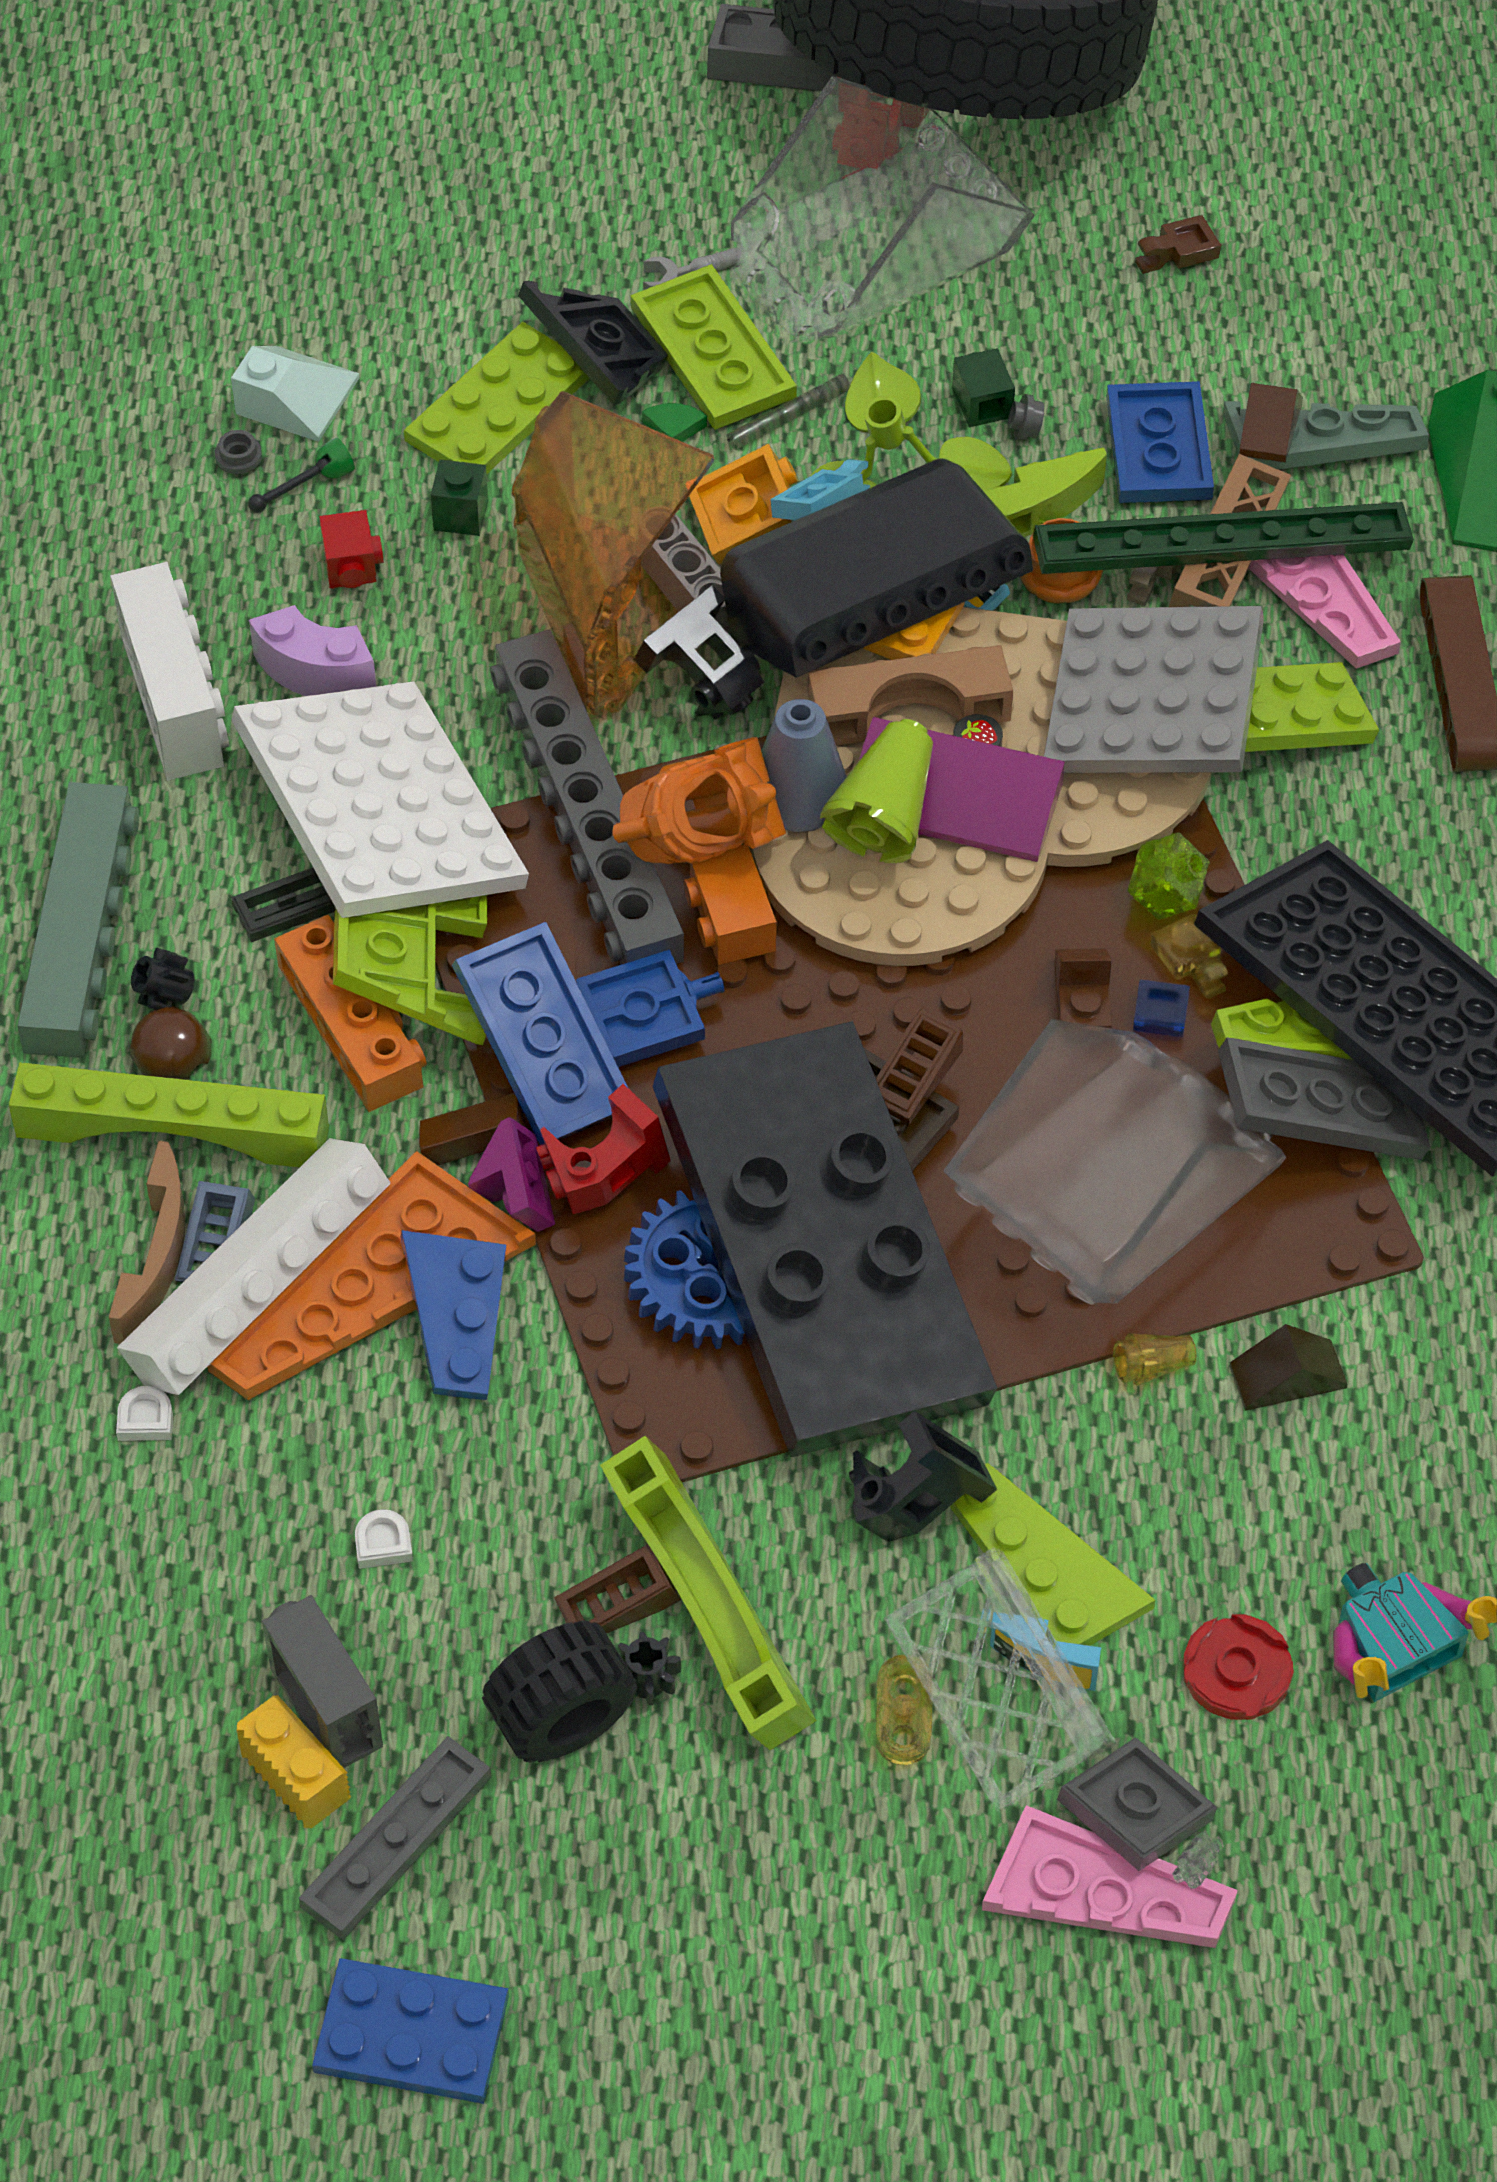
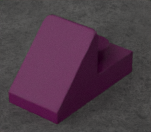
(514, 1173)

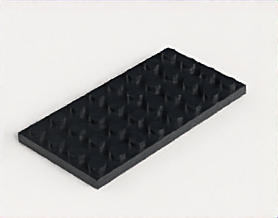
(1374, 986)

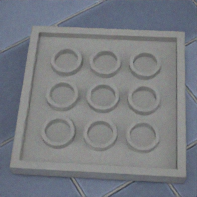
(1155, 689)

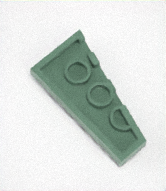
(1337, 435)

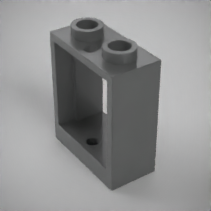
(322, 1681)

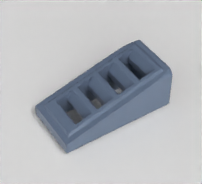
(206, 1196)

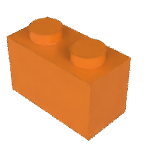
(731, 906)

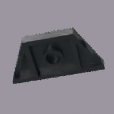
(599, 338)

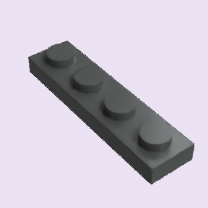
(395, 1838)

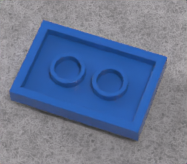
(1159, 442)
(411, 2030)

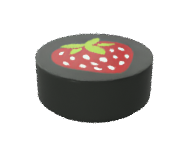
(979, 728)

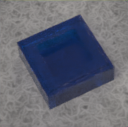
(1161, 1008)

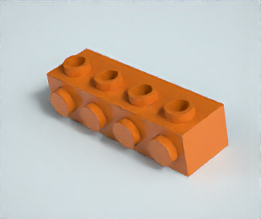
(357, 1030)

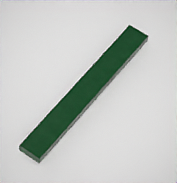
(1222, 537)

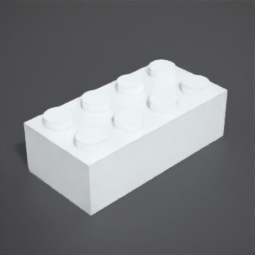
(170, 670)

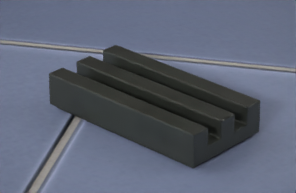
(288, 911)

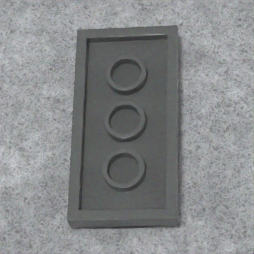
(1318, 1100)

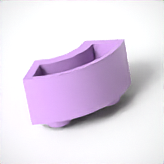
(311, 656)

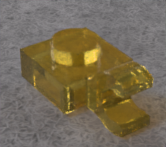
(1191, 952)

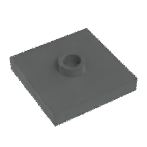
(1137, 1804)

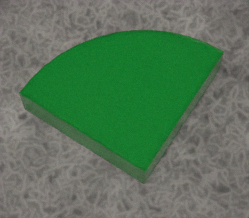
(675, 420)

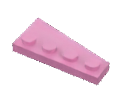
(1333, 603)
(1079, 1880)

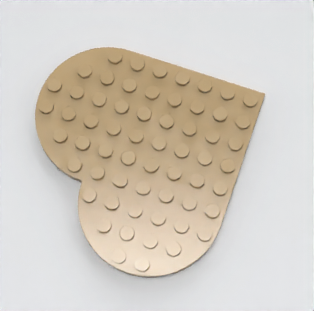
(950, 891)

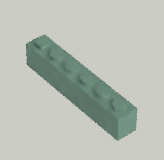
(77, 919)

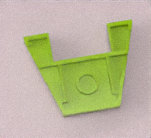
(393, 961)

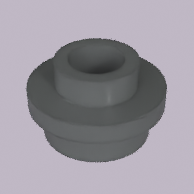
(1026, 417)
(239, 443)

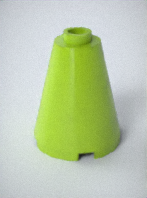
(883, 795)

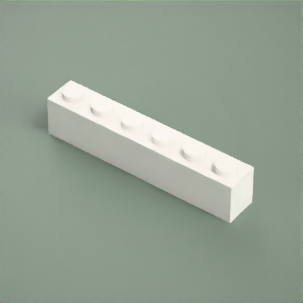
(254, 1266)

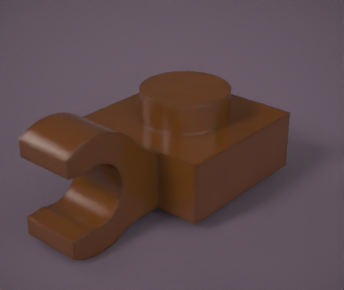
(1183, 241)

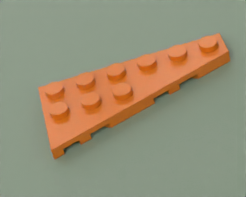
(361, 1277)

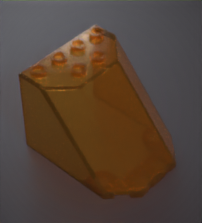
(584, 519)

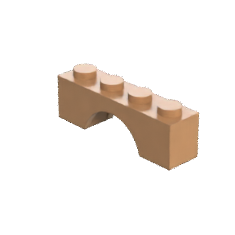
(953, 681)

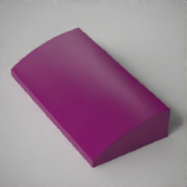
(986, 794)

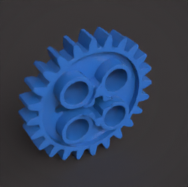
(671, 1288)

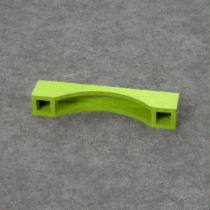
(84, 1103)
(725, 1618)

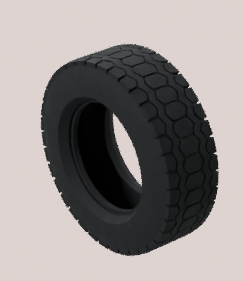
(979, 53)

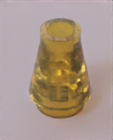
(1150, 1356)

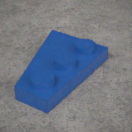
(457, 1308)

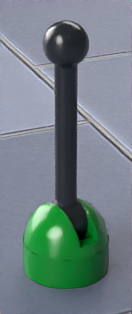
(330, 460)

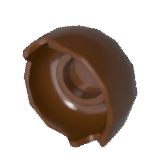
(170, 1044)

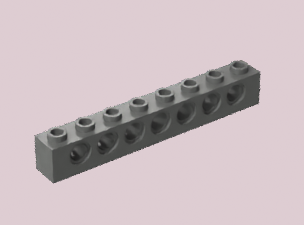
(559, 733)

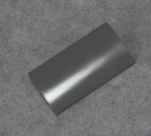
(754, 50)

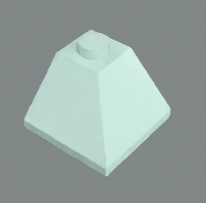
(290, 390)

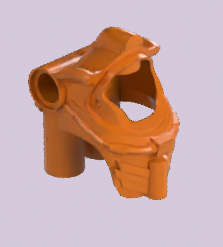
(729, 802)

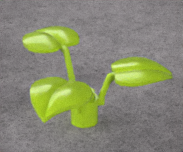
(887, 398)

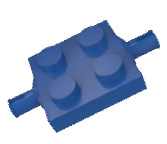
(647, 1006)

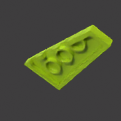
(1061, 1572)

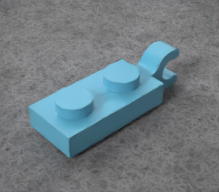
(820, 491)

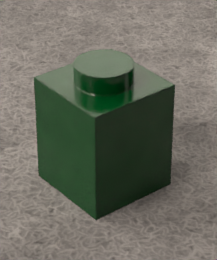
(983, 387)
(459, 497)

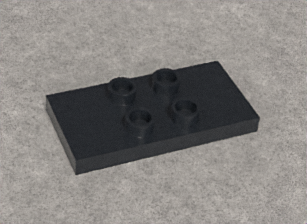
(823, 1238)

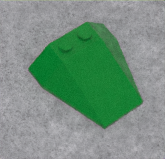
(1465, 458)

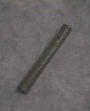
(788, 411)

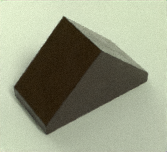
(1287, 1368)

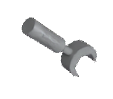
(669, 269)

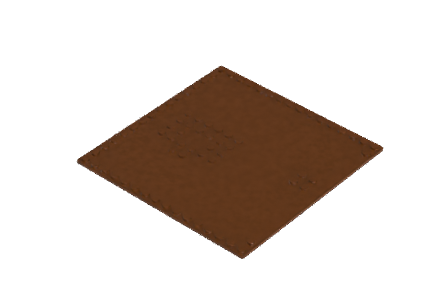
(1294, 1237)

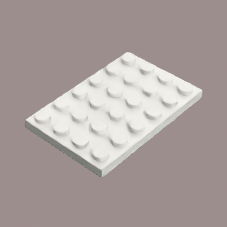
(379, 799)

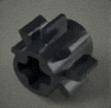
(162, 980)
(654, 1653)

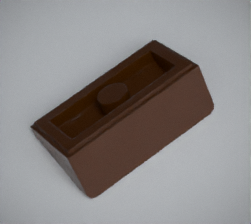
(466, 1129)

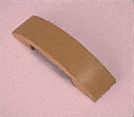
(142, 1294)

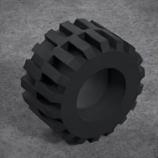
(559, 1691)

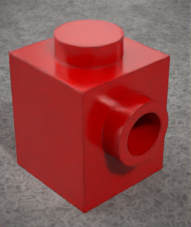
(350, 549)

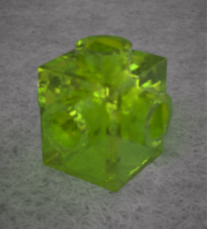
(1168, 876)

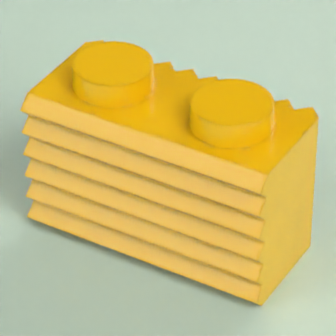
(293, 1761)

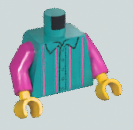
(1401, 1630)

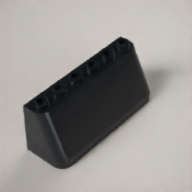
(869, 567)

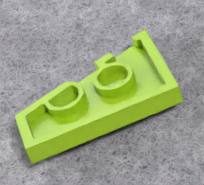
(1272, 1025)

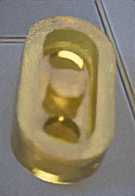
(902, 1713)

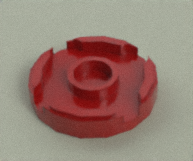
(1234, 1686)

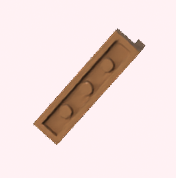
(1230, 501)

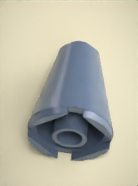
(802, 763)

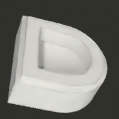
(144, 1415)
(382, 1539)

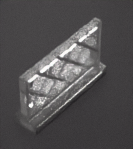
(1041, 1654)

